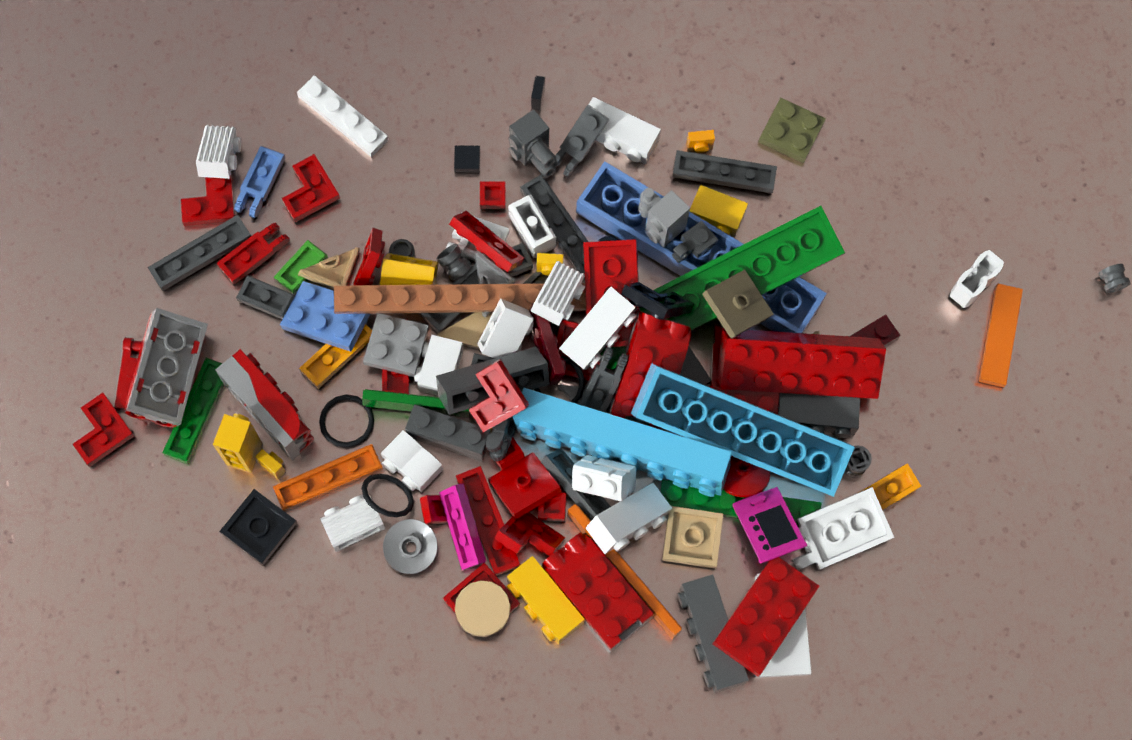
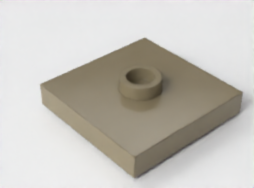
(737, 304)

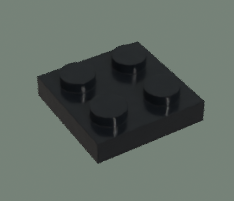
(258, 527)

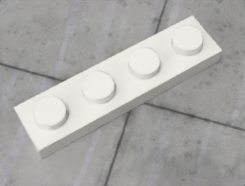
(342, 116)

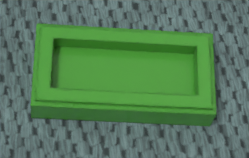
(303, 258)

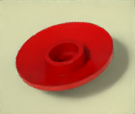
(745, 482)

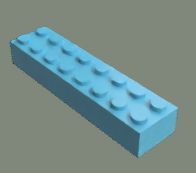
(743, 429)
(624, 441)

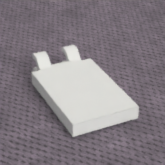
(842, 530)
(793, 654)

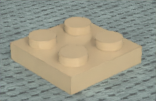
(692, 537)

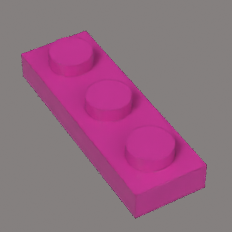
(462, 526)

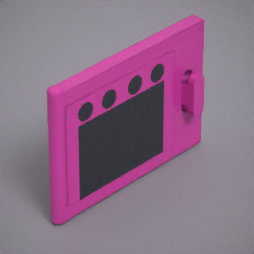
(769, 525)

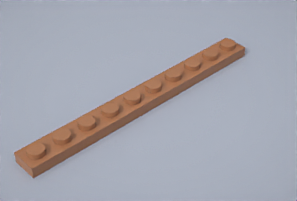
(436, 298)

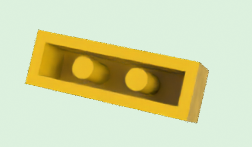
(237, 442)
(544, 600)

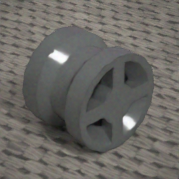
(1114, 278)

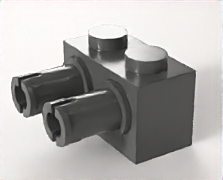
(531, 143)

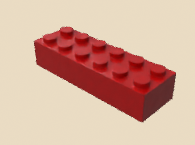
(801, 364)

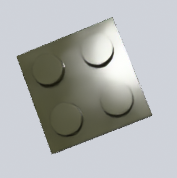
(792, 130)

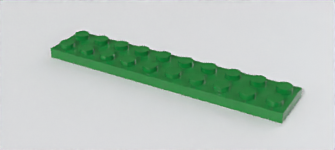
(768, 260)

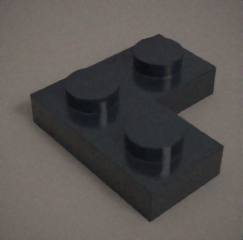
(660, 305)

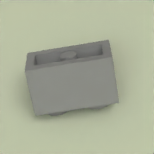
(664, 216)

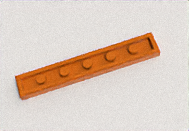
(660, 614)

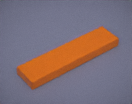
(1000, 335)
(327, 478)

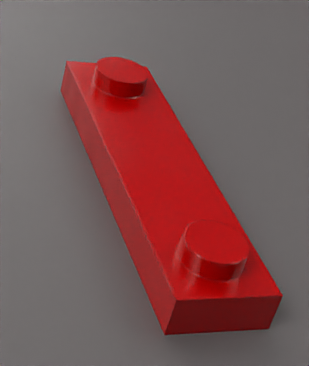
(487, 520)

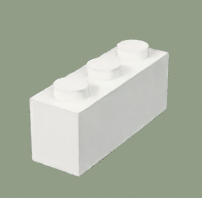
(626, 133)
(599, 329)
(629, 519)

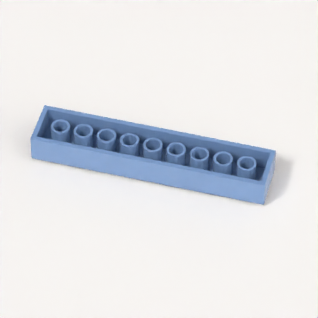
(613, 205)

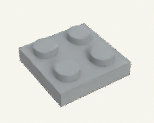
(396, 344)

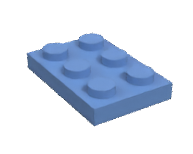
(313, 317)

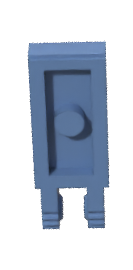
(259, 180)

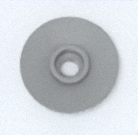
(396, 544)

